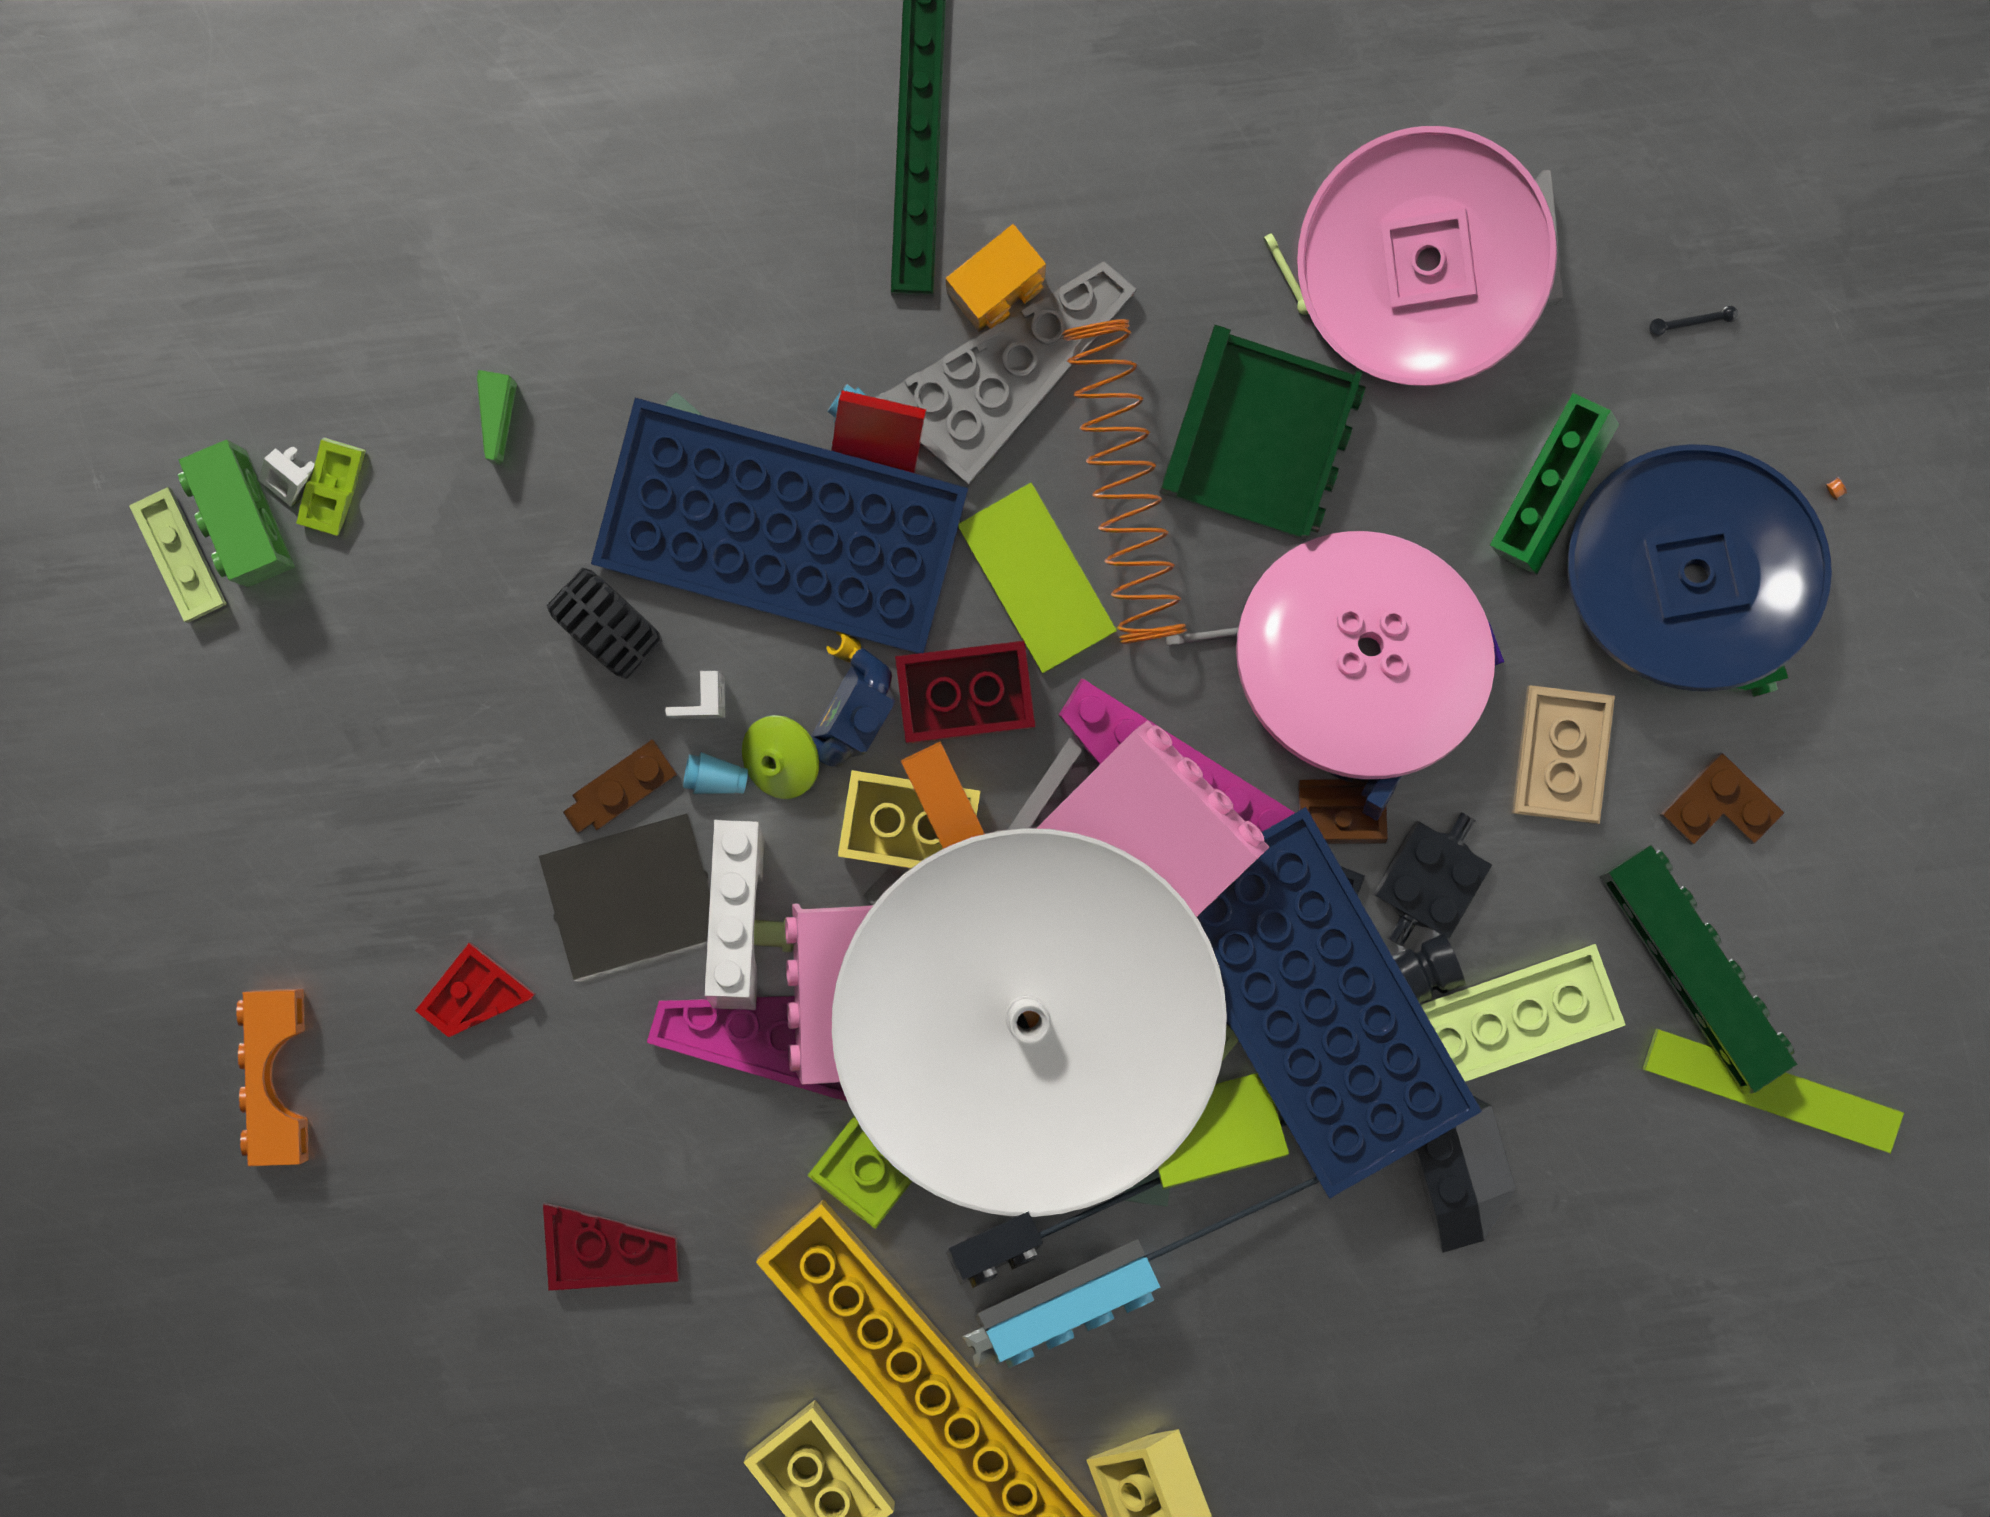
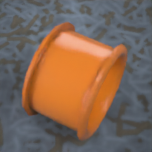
(1836, 488)

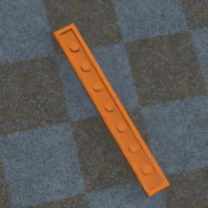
(945, 804)

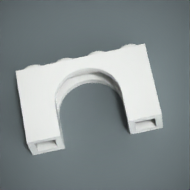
(730, 945)

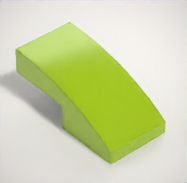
(331, 486)

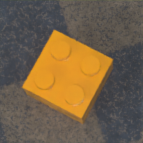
(997, 279)

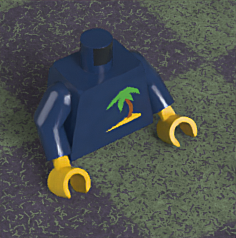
(857, 706)

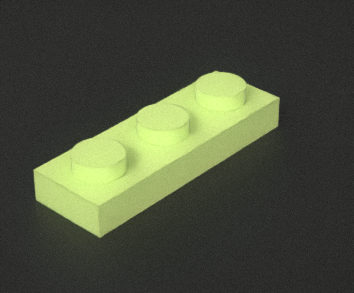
(177, 554)

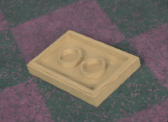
(1563, 754)

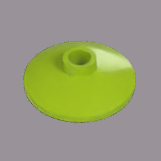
(790, 748)

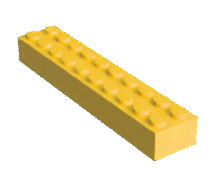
(916, 1372)

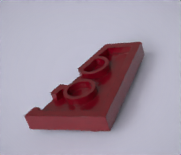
(604, 1252)

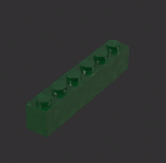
(1699, 969)

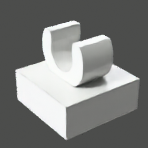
(284, 476)

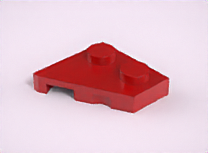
(472, 993)

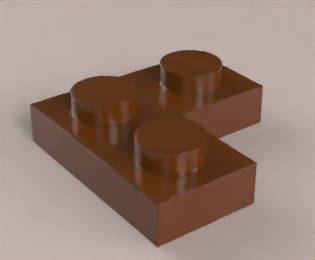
(1719, 792)

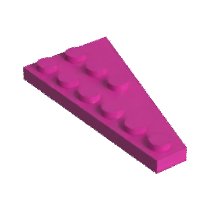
(1105, 723)
(735, 1038)

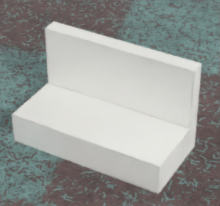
(712, 699)

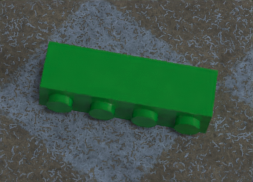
(1554, 483)

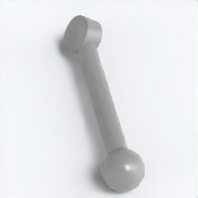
(1195, 637)

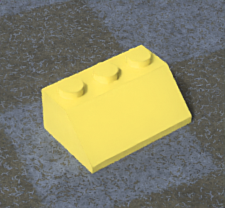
(1149, 1479)

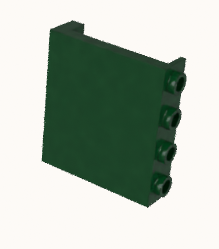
(1262, 435)

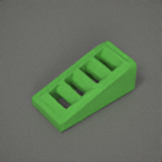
(496, 406)

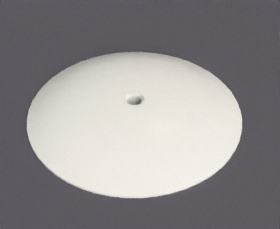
(1045, 1110)

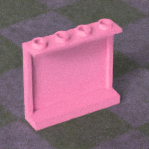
(1164, 815)
(819, 946)

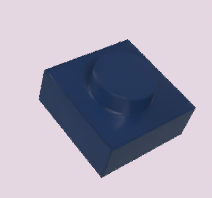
(1378, 794)

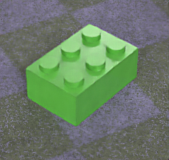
(234, 514)

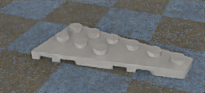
(999, 378)

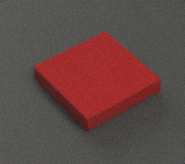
(878, 430)

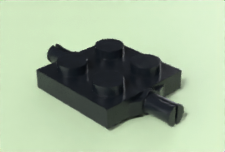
(1432, 879)

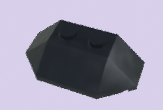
(1466, 1179)

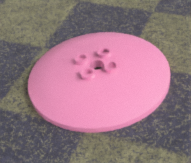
(1417, 194)
(1356, 709)

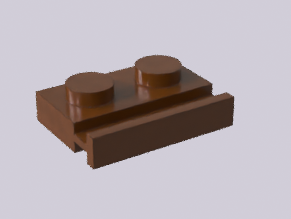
(1338, 811)

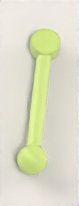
(1273, 247)

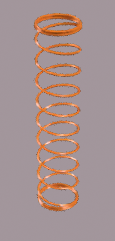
(1098, 329)

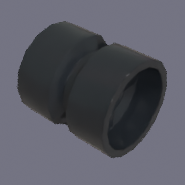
(1431, 968)

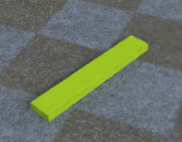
(1785, 1096)

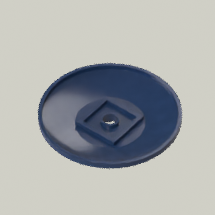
(1712, 511)

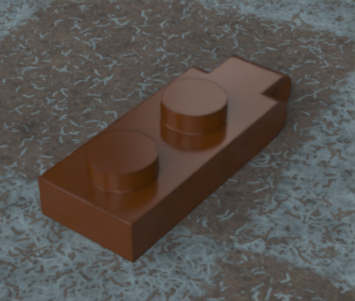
(620, 788)

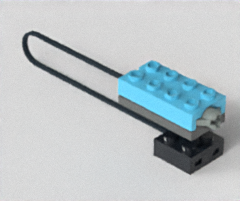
(1071, 1299)

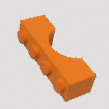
(273, 1131)

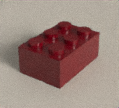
(965, 692)

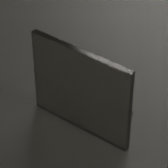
(629, 895)

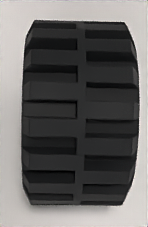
(604, 623)

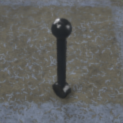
(1659, 326)

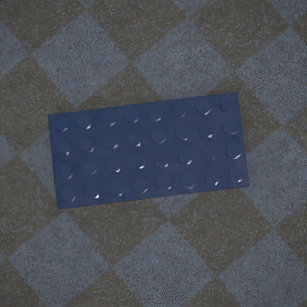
(779, 526)
(1329, 1012)

